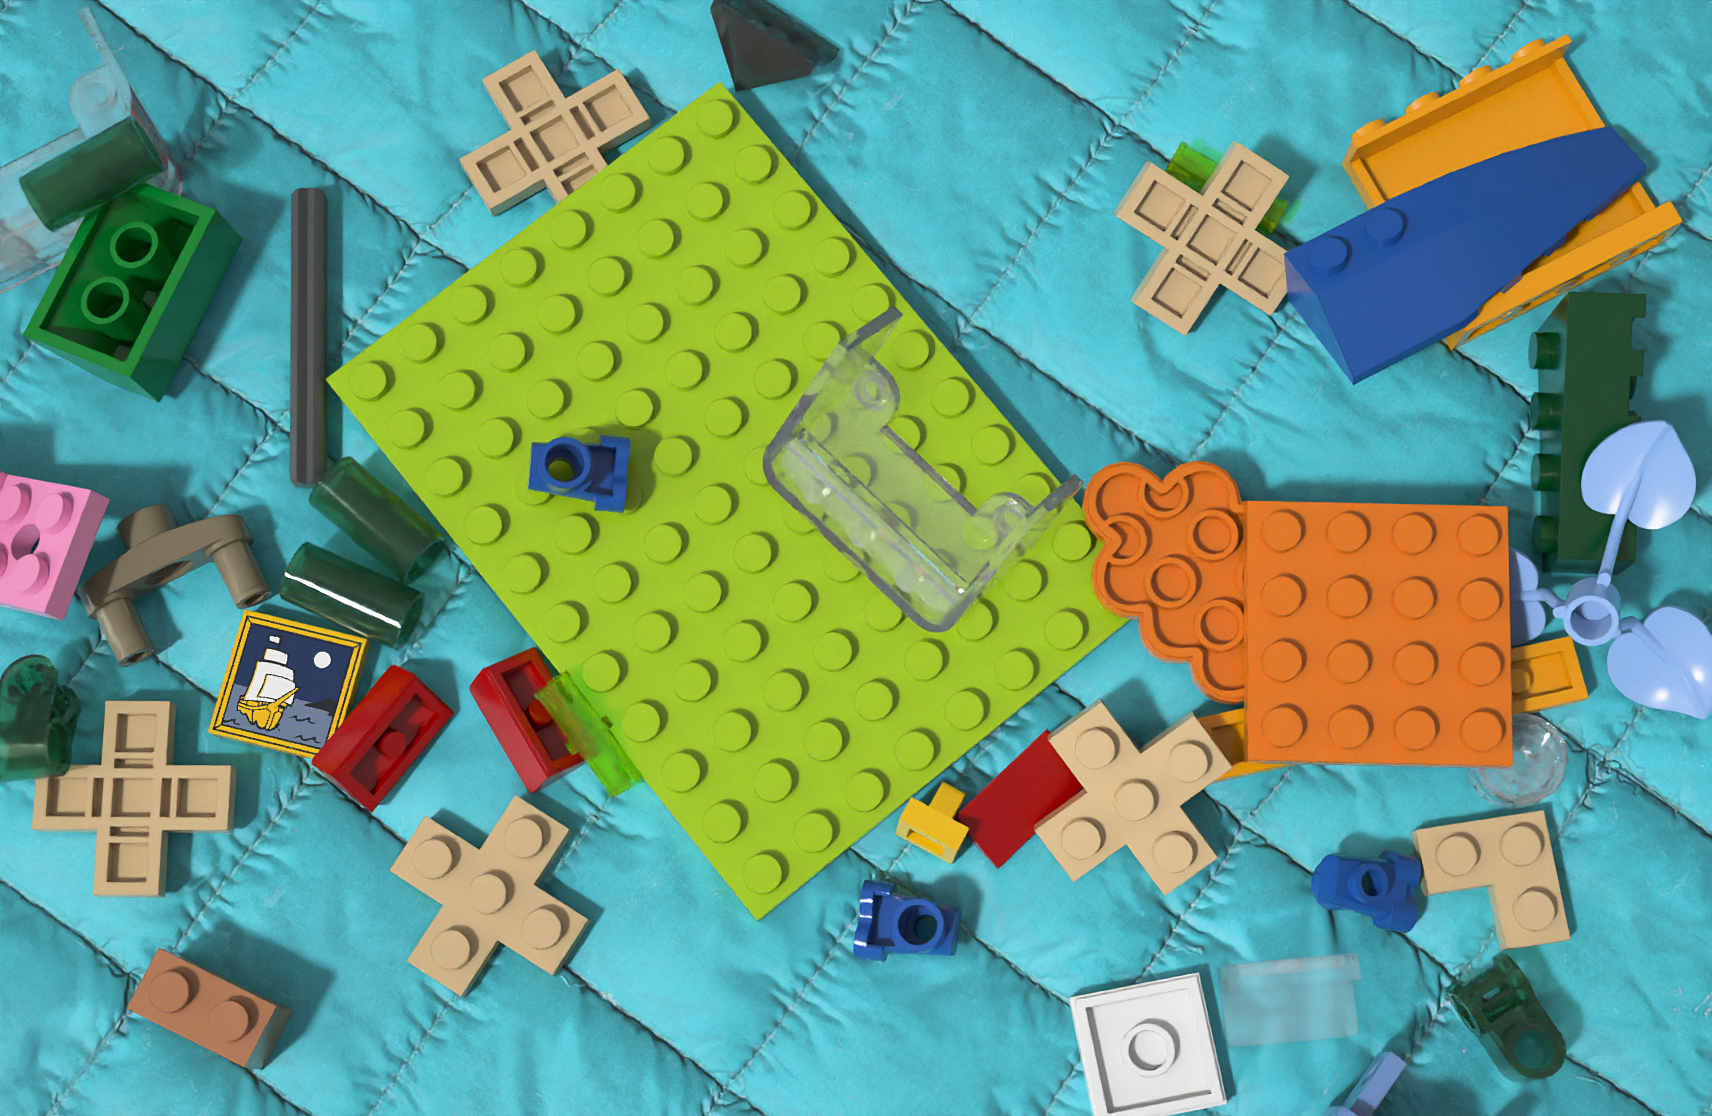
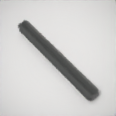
(308, 337)

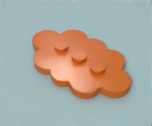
(1174, 566)

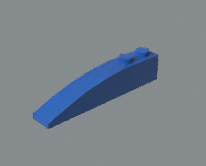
(1448, 246)

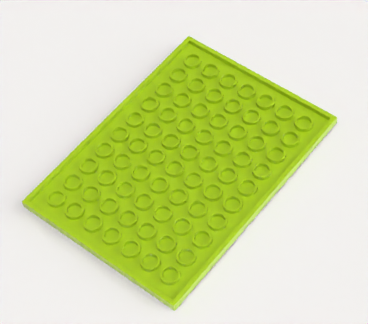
(709, 618)

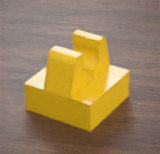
(934, 825)

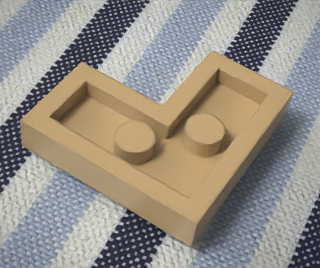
(1510, 859)

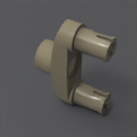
(159, 554)

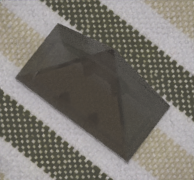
(766, 43)

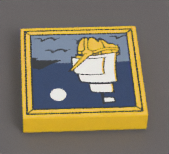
(287, 684)

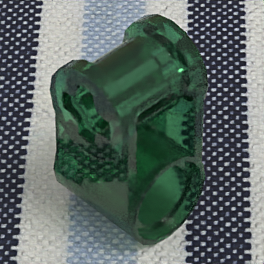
(35, 721)
(1506, 1017)

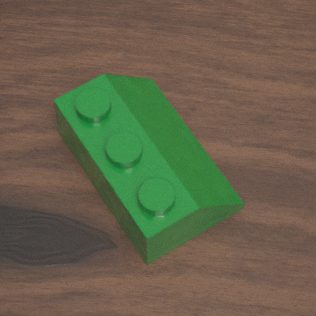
(135, 288)

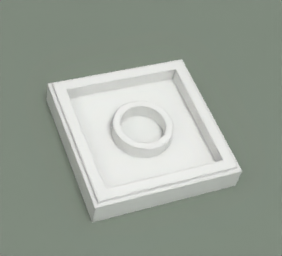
(1148, 1049)

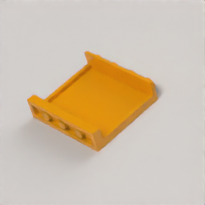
(1492, 115)

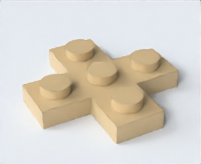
(550, 137)
(1207, 237)
(1132, 796)
(136, 799)
(489, 896)

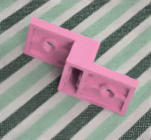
(67, 525)

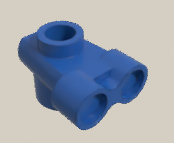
(596, 468)
(1370, 887)
(891, 920)

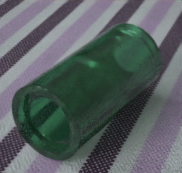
(91, 174)
(377, 520)
(352, 595)

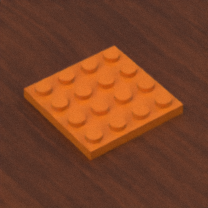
(1377, 635)

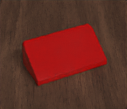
(521, 722)
(382, 736)
(1018, 798)

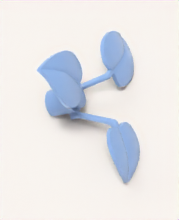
(1668, 658)

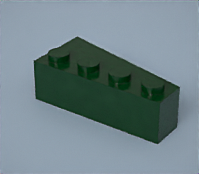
(1582, 399)

